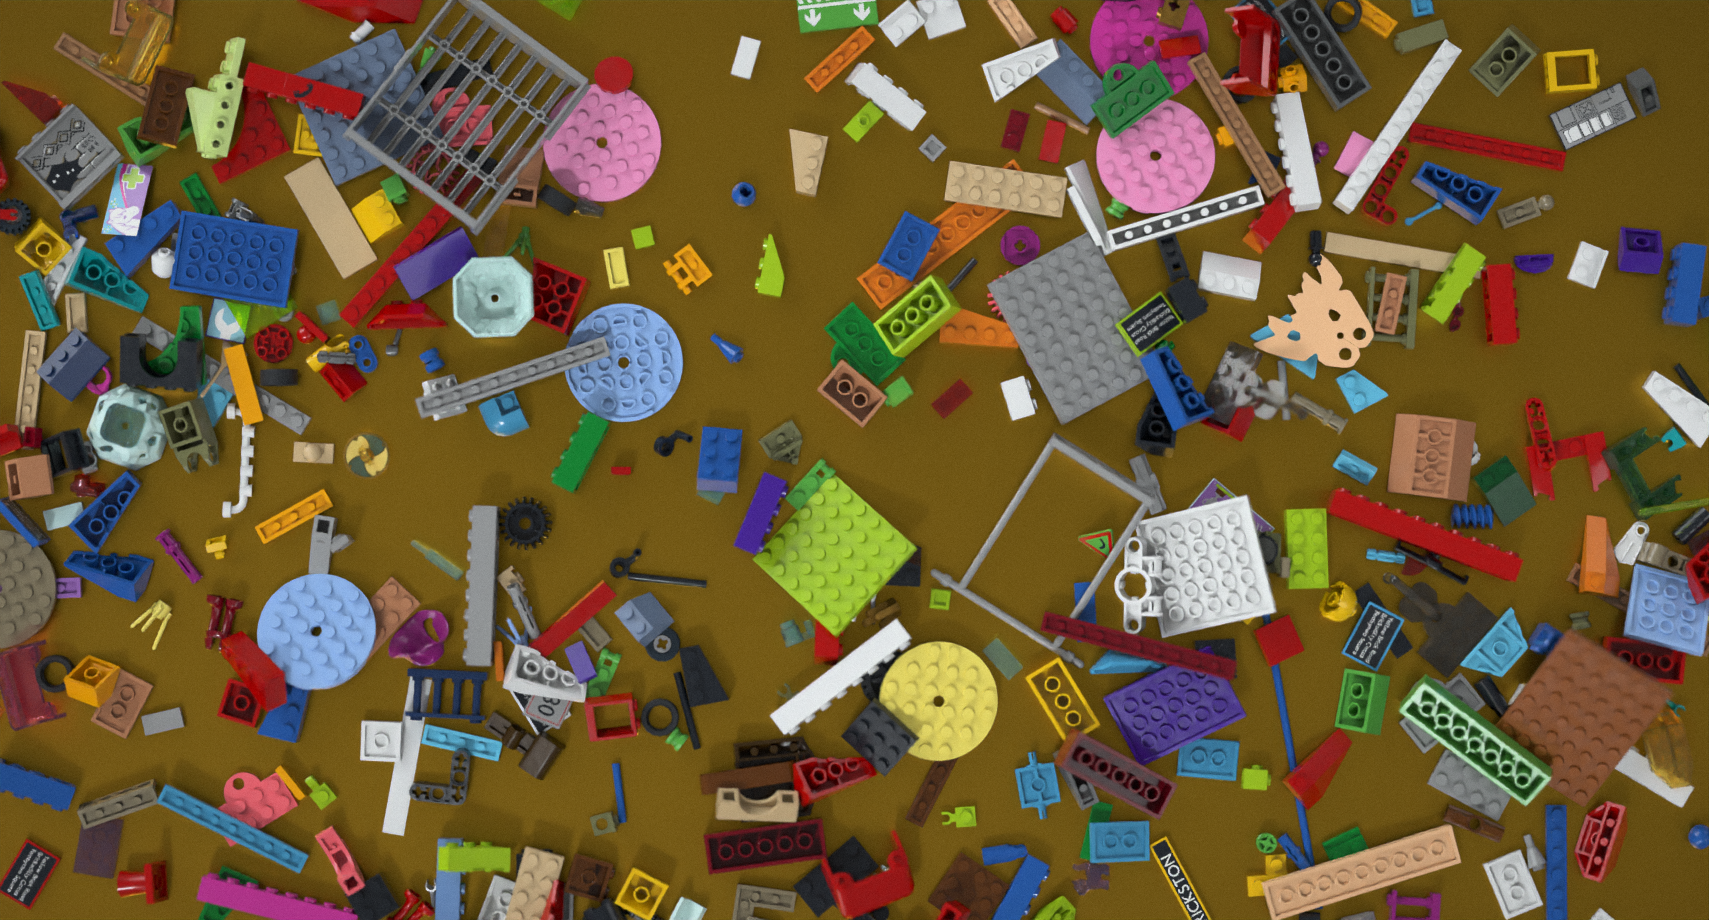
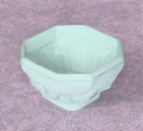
(479, 282)

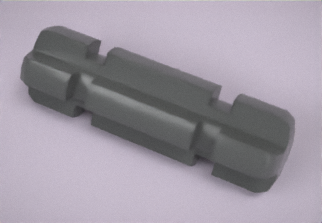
(336, 357)

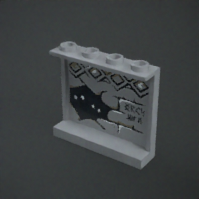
(69, 156)

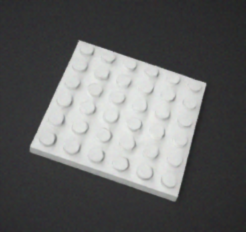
(1208, 566)

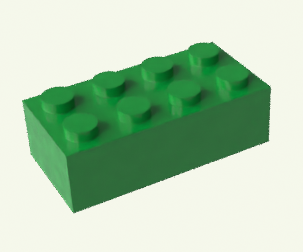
(581, 452)

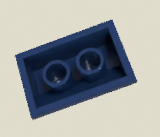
(73, 364)

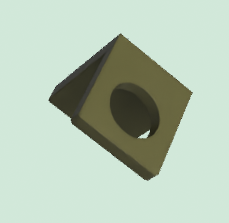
(611, 819)

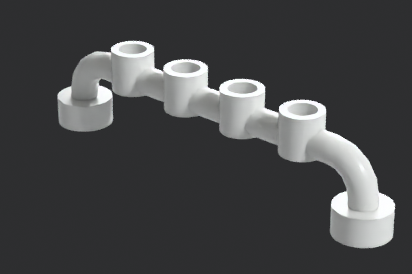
(246, 470)

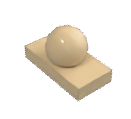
(313, 452)

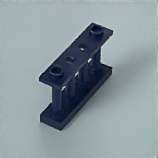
(457, 678)

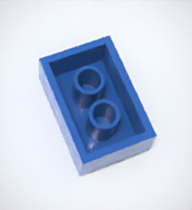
(719, 459)

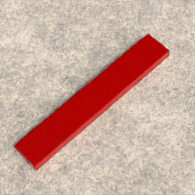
(573, 619)

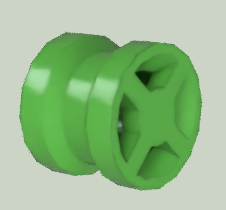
(1117, 209)
(677, 739)
(1269, 844)

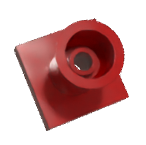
(150, 882)

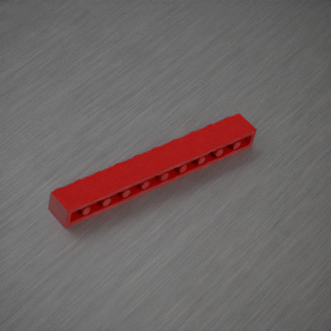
(422, 235)

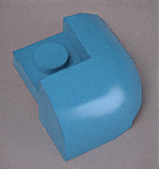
(504, 415)

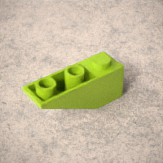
(772, 275)

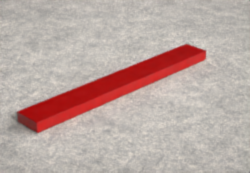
(1486, 147)

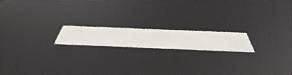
(404, 770)

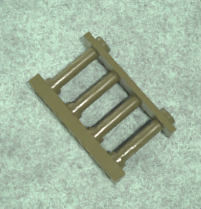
(1407, 319)

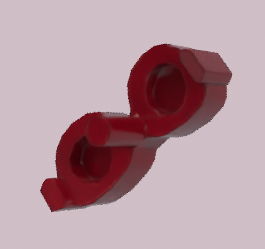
(1455, 324)

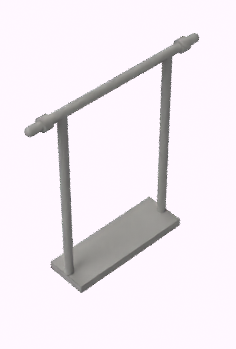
(1101, 469)

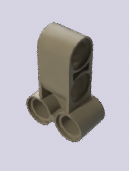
(1658, 555)

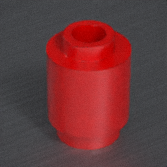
(1064, 20)

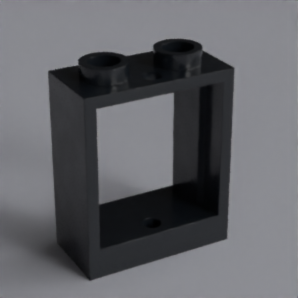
(73, 449)

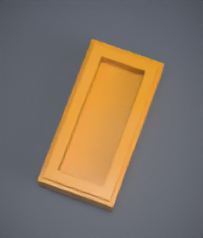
(291, 782)

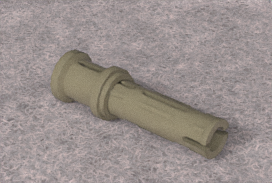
(1327, 417)

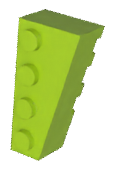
(1453, 282)

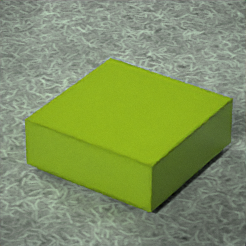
(643, 237)
(940, 599)

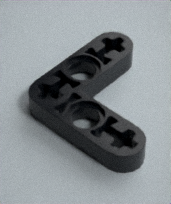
(448, 789)

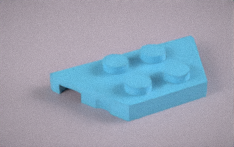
(1307, 367)
(1498, 647)

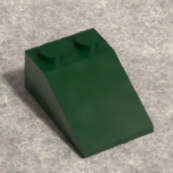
(1503, 490)

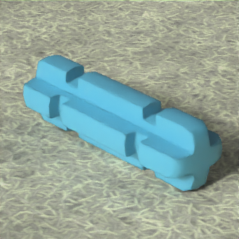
(1386, 556)

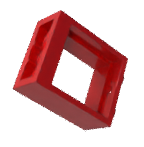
(614, 732)

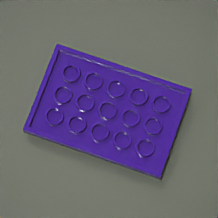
(1172, 710)

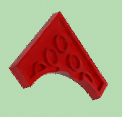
(258, 142)

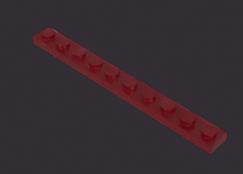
(1139, 646)

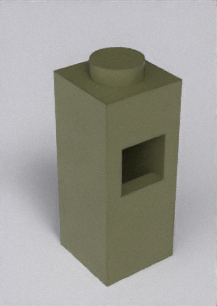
(1420, 37)

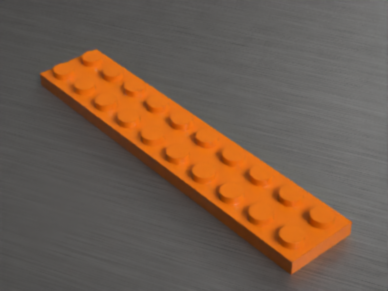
(957, 228)

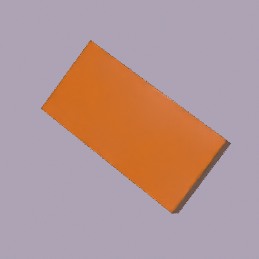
(499, 660)

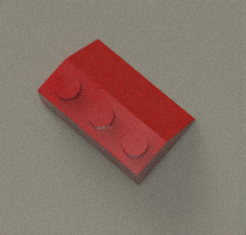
(1238, 426)

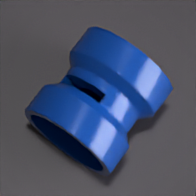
(429, 356)

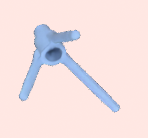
(521, 640)

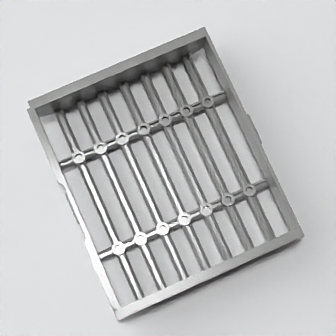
(522, 42)

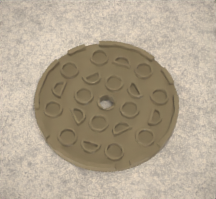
(27, 589)

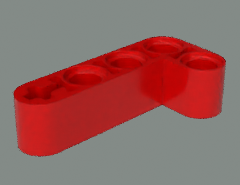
(1387, 183)

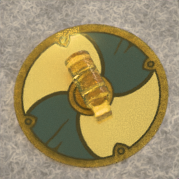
(366, 455)

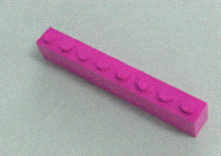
(267, 902)

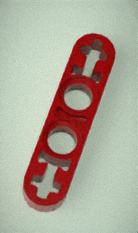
(1537, 435)

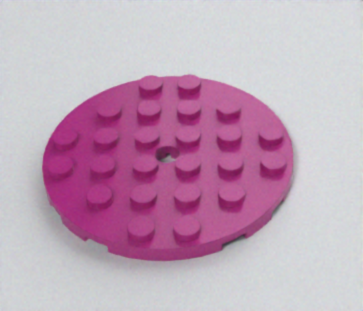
(1120, 35)

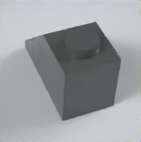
(1643, 91)

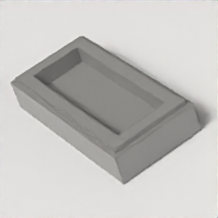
(163, 721)

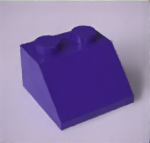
(1640, 250)

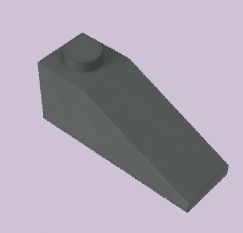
(1081, 789)

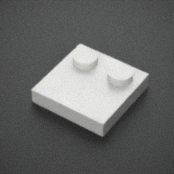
(941, 17)
(381, 740)

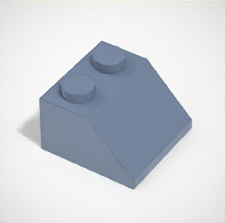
(644, 618)

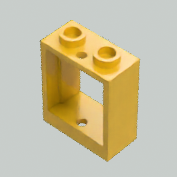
(1550, 71)

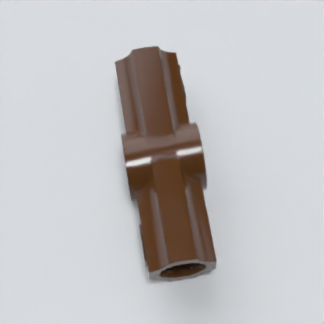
(1485, 827)

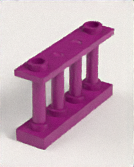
(1431, 903)

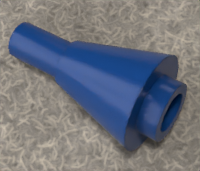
(731, 352)

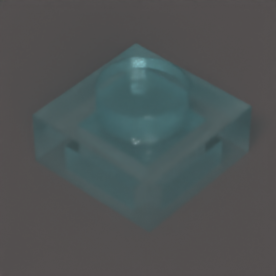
(328, 312)

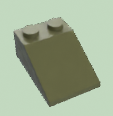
(1504, 60)

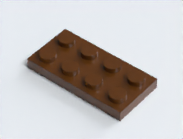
(165, 106)

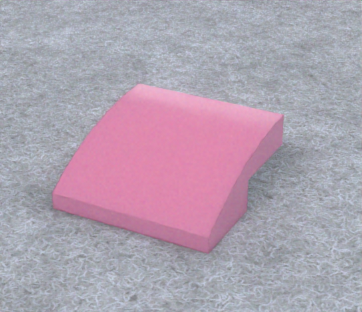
(1353, 154)

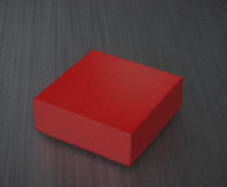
(621, 470)

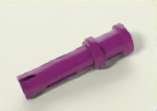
(173, 548)

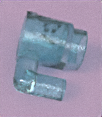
(792, 634)

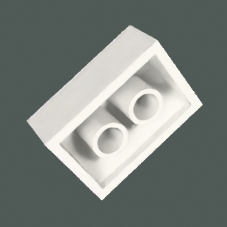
(1229, 276)

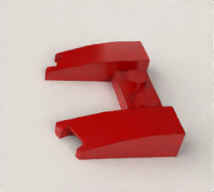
(1589, 445)

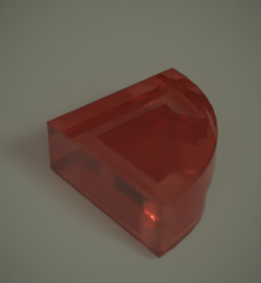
(1412, 567)

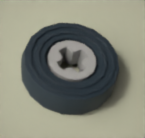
(672, 646)

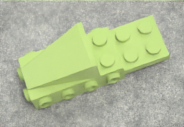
(215, 110)

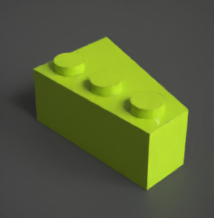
(473, 857)

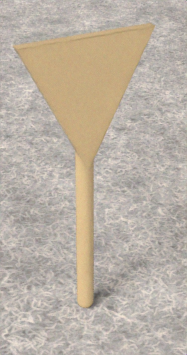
(223, 365)

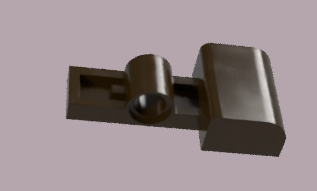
(539, 752)

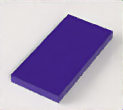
(435, 263)

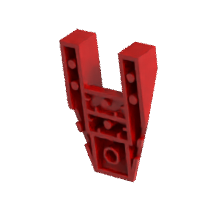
(371, 10)

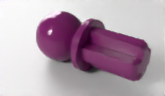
(1320, 150)

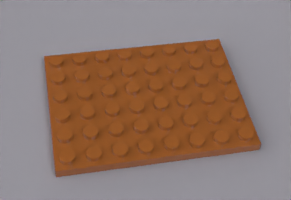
(1582, 714)

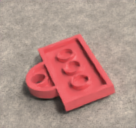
(469, 126)
(258, 800)

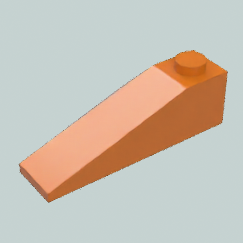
(1598, 566)

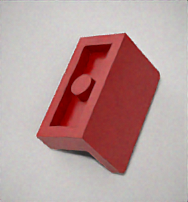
(343, 379)
(9, 439)

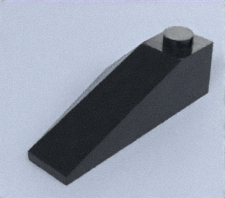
(1154, 430)

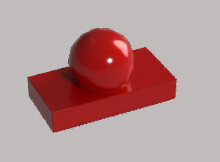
(309, 330)

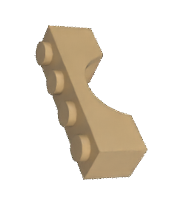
(780, 807)

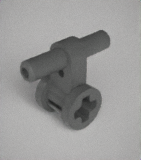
(239, 211)

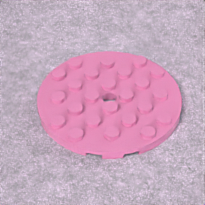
(609, 171)
(1160, 184)

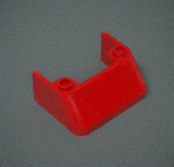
(1257, 52)
(875, 891)

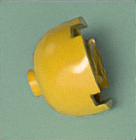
(1339, 603)

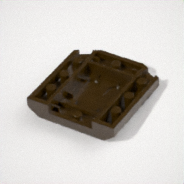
(767, 752)

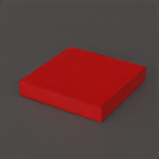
(1278, 640)

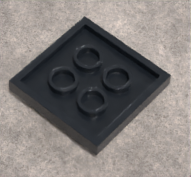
(880, 737)

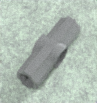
(1148, 480)

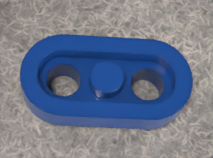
(363, 353)

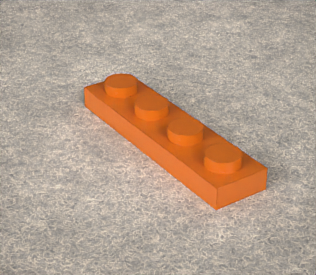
(839, 59)

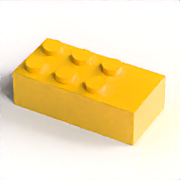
(1062, 699)

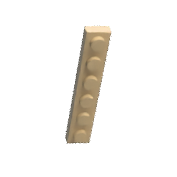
(30, 381)

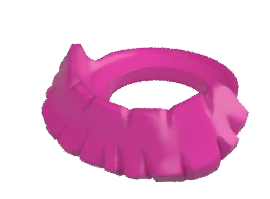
(101, 388)

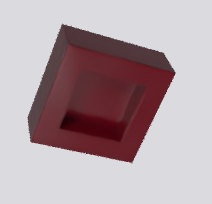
(32, 437)

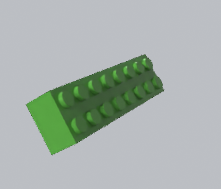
(1475, 740)

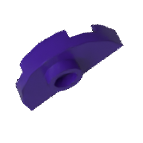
(1534, 263)

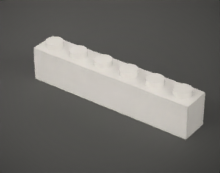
(1296, 152)

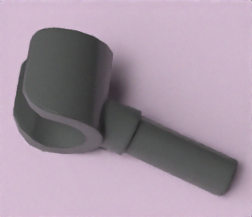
(392, 350)

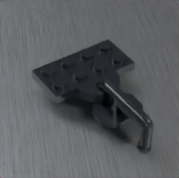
(850, 859)

